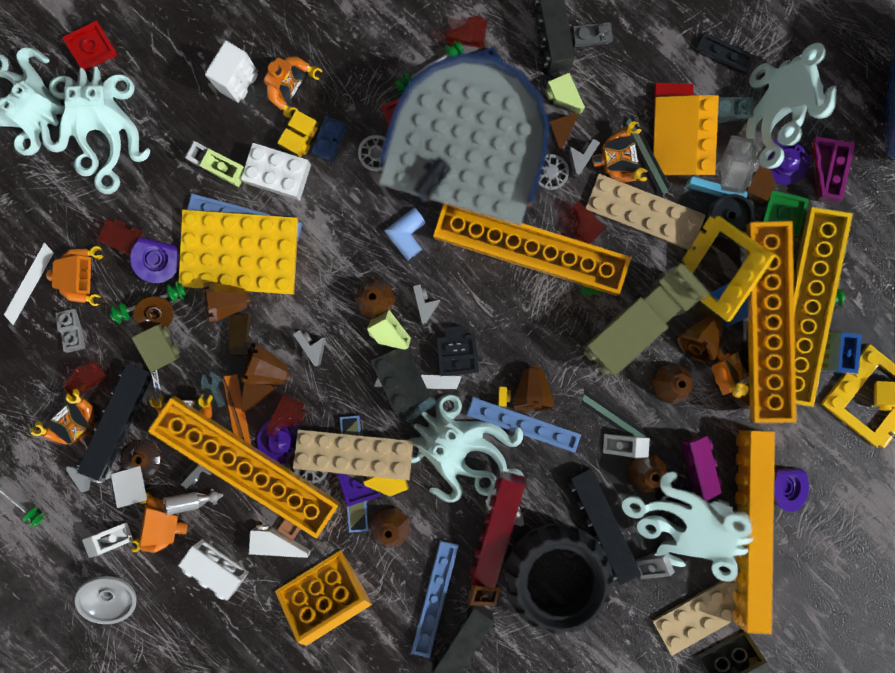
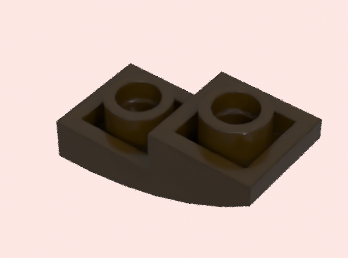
(239, 335)

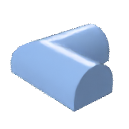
(401, 232)

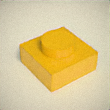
(503, 396)

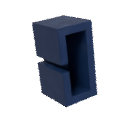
(324, 145)

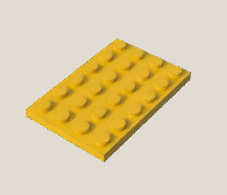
(238, 251)

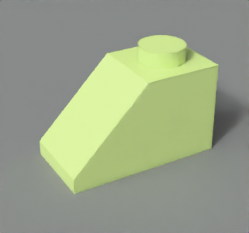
(564, 94)
(223, 167)
(388, 331)

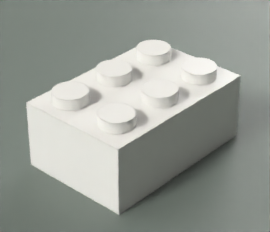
(232, 72)
(276, 171)
(213, 569)

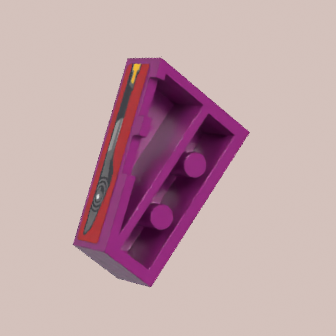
(831, 167)

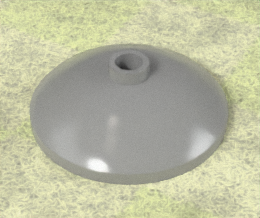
(105, 600)

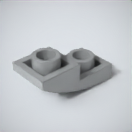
(71, 331)

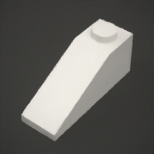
(271, 542)

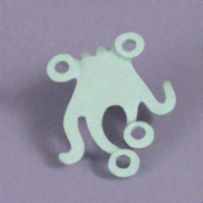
(791, 89)
(28, 102)
(92, 108)
(449, 441)
(710, 533)

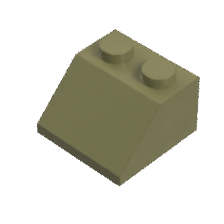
(156, 347)

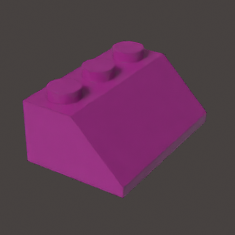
(702, 466)

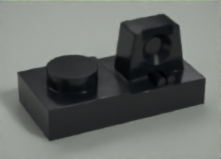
(436, 173)

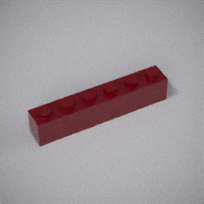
(498, 529)

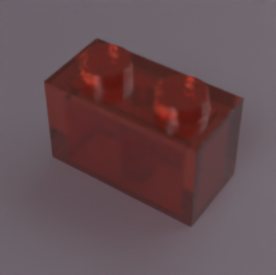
(119, 237)

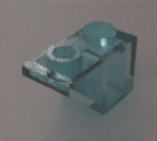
(734, 108)

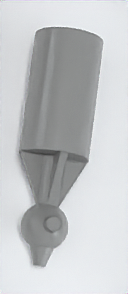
(189, 501)

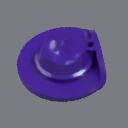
(793, 166)
(154, 260)
(281, 446)
(790, 488)

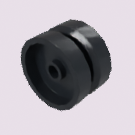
(737, 207)

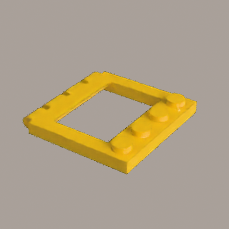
(746, 276)
(849, 385)

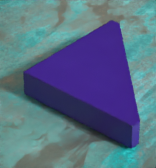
(355, 491)

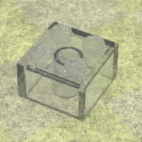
(738, 164)

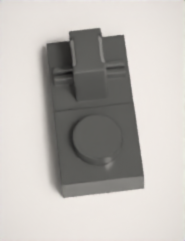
(592, 34)
(192, 474)

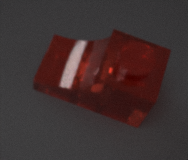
(470, 34)
(587, 225)
(84, 379)
(287, 413)

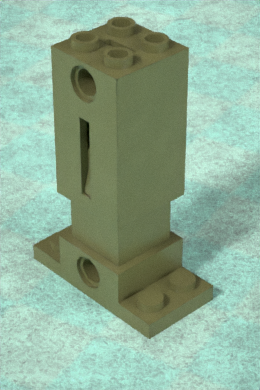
(643, 320)

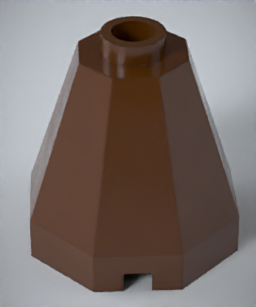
(384, 298)
(224, 300)
(703, 339)
(264, 368)
(672, 383)
(533, 391)
(646, 473)
(394, 521)

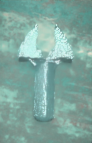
(213, 387)
(424, 406)

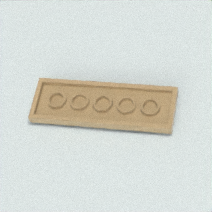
(644, 212)
(353, 455)
(697, 616)

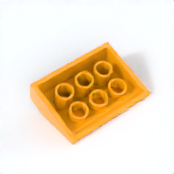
(686, 134)
(322, 598)

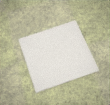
(128, 487)

